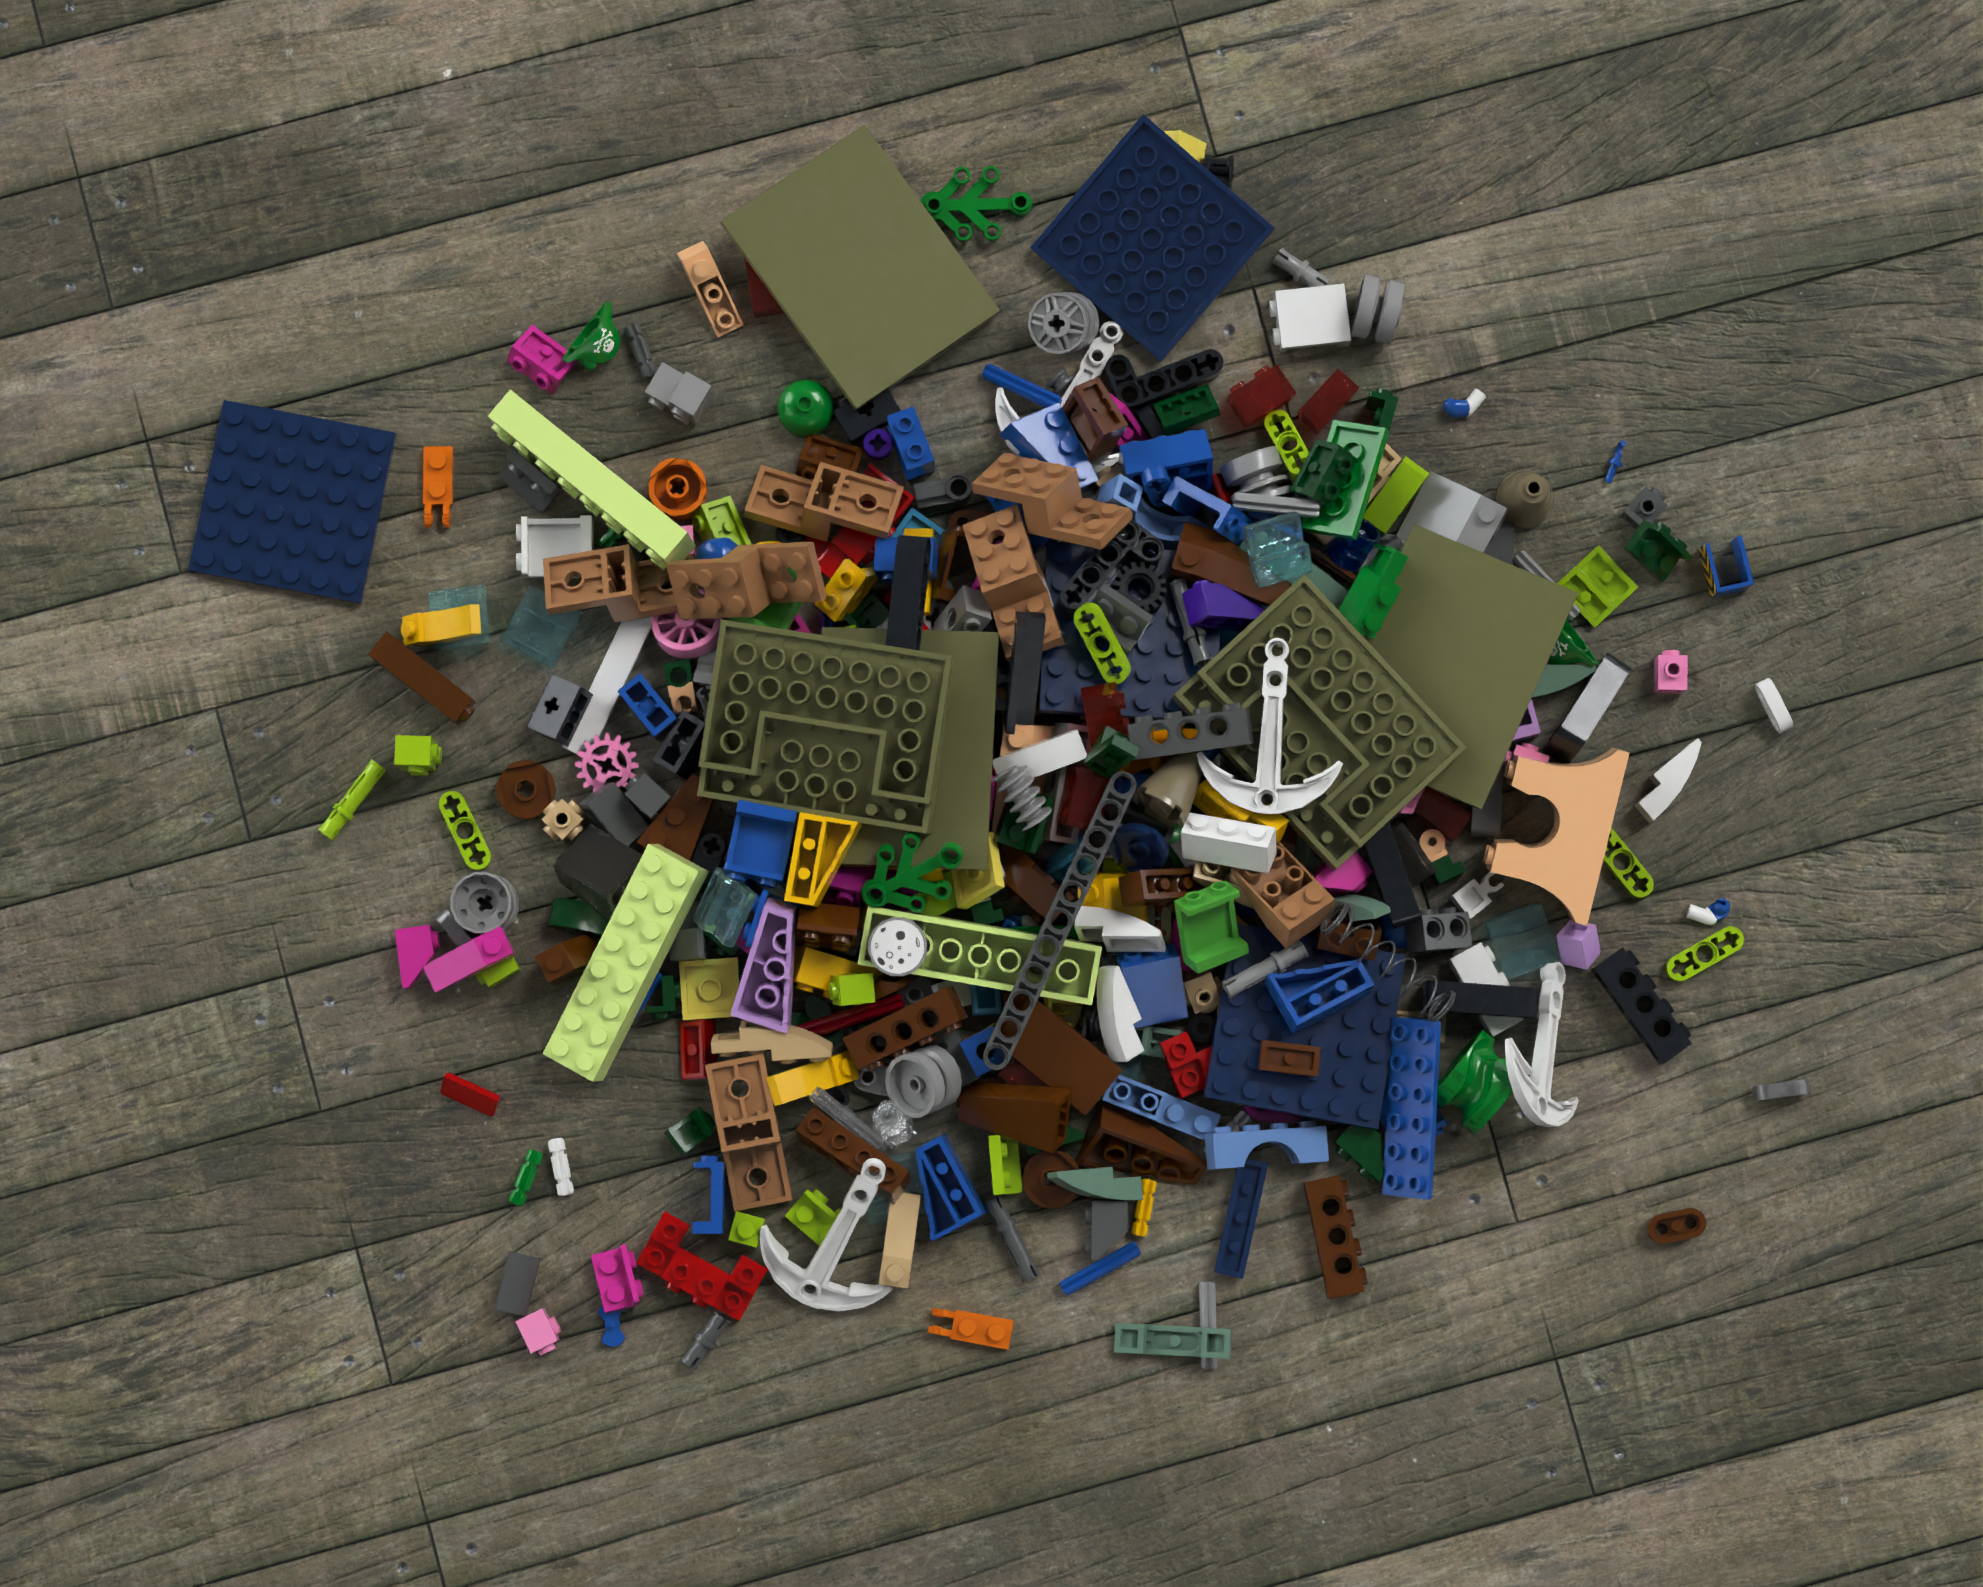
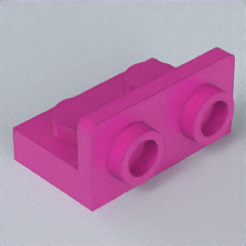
(540, 359)
(616, 1279)

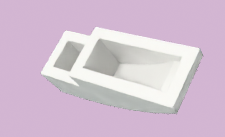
(1044, 755)
(1669, 782)
(1117, 931)
(1117, 1015)

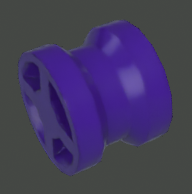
(878, 450)

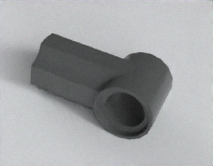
(939, 492)

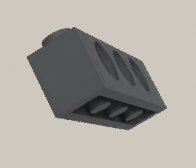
(1237, 733)

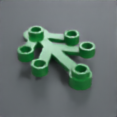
(970, 205)
(909, 876)

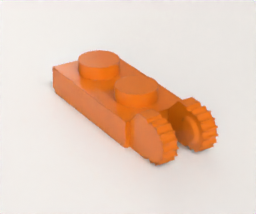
(438, 482)
(975, 1328)

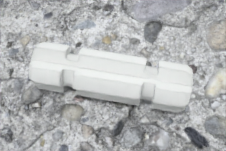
(560, 1166)

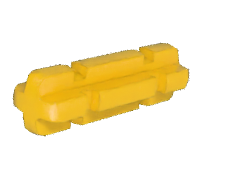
(1144, 1208)

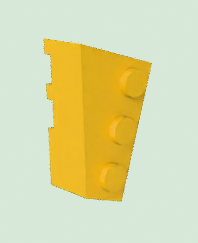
(817, 855)
(815, 968)

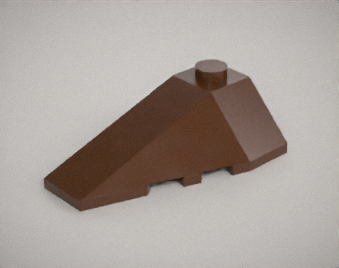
(1211, 557)
(1135, 1147)

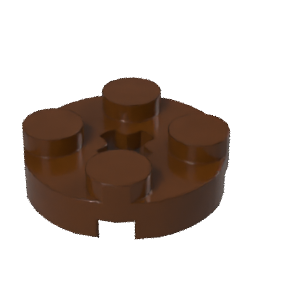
(512, 780)
(1034, 1179)

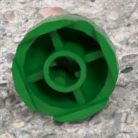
(805, 408)

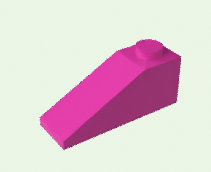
(469, 959)

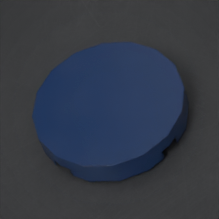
(1139, 847)

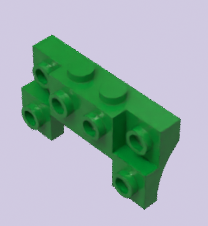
(1374, 591)

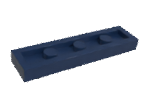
(1241, 1218)

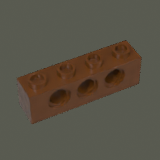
(1156, 886)
(863, 1042)
(850, 1152)
(1334, 1282)

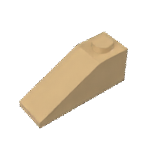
(899, 1241)

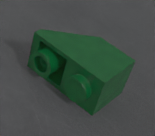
(1363, 1148)

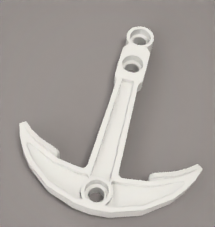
(1088, 370)
(1270, 751)
(1534, 1092)
(828, 1294)

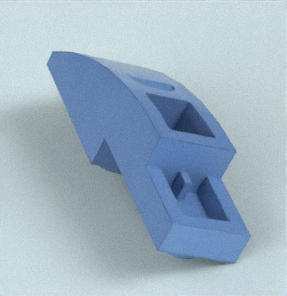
(1161, 1107)

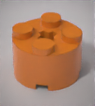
(678, 472)

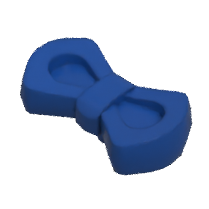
(613, 1335)

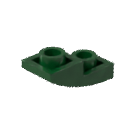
(576, 917)

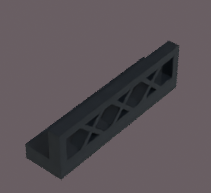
(1024, 669)

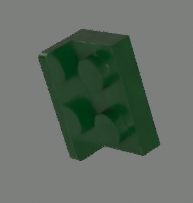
(1384, 405)
(1186, 409)
(1324, 473)
(1657, 549)
(1011, 833)

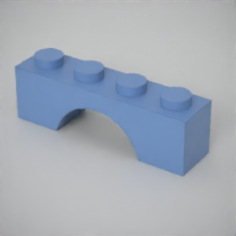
(1129, 494)
(1301, 1144)

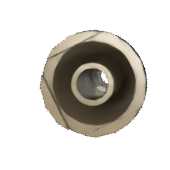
(1526, 498)
(1171, 790)

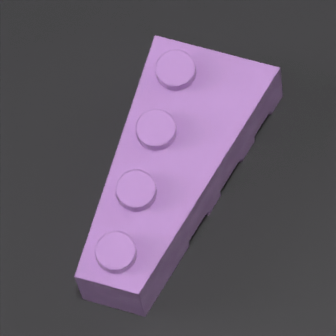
(768, 975)

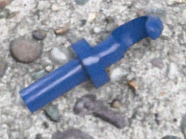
(1615, 462)

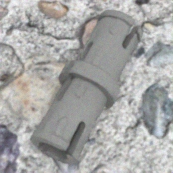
(1299, 270)

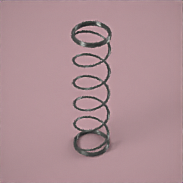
(1436, 1002)

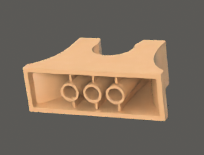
(1574, 850)

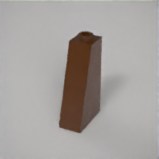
(422, 678)
(1018, 1112)

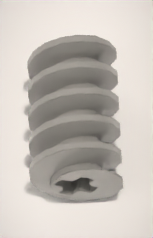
(1023, 796)

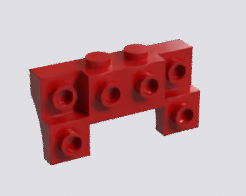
(852, 543)
(1185, 1066)
(695, 1275)

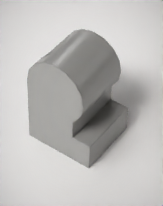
(704, 669)

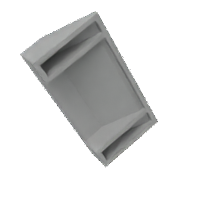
(1454, 513)

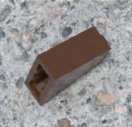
(566, 958)

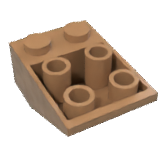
(1286, 897)

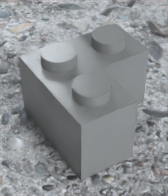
(680, 393)

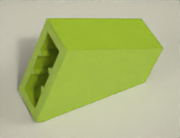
(1395, 495)

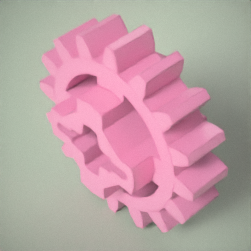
(611, 752)

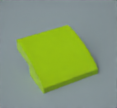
(1599, 584)

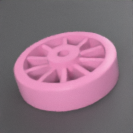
(685, 628)

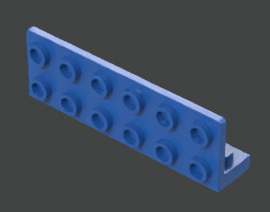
(1411, 1108)

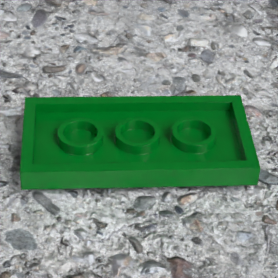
(1348, 510)

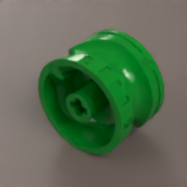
(1475, 1083)

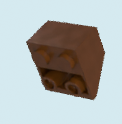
(828, 926)

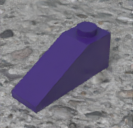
(1218, 607)

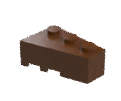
(681, 821)
(1029, 884)

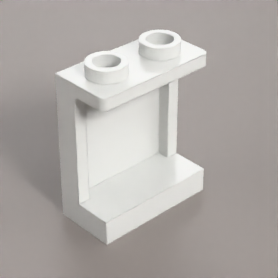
(1310, 317)
(550, 539)

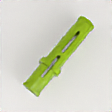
(349, 803)

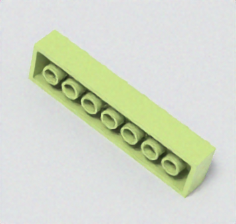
(591, 480)
(993, 955)
(625, 962)

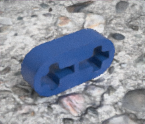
(1156, 484)

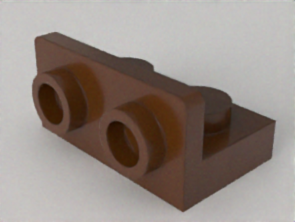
(829, 451)

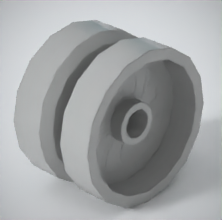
(1377, 309)
(923, 1081)

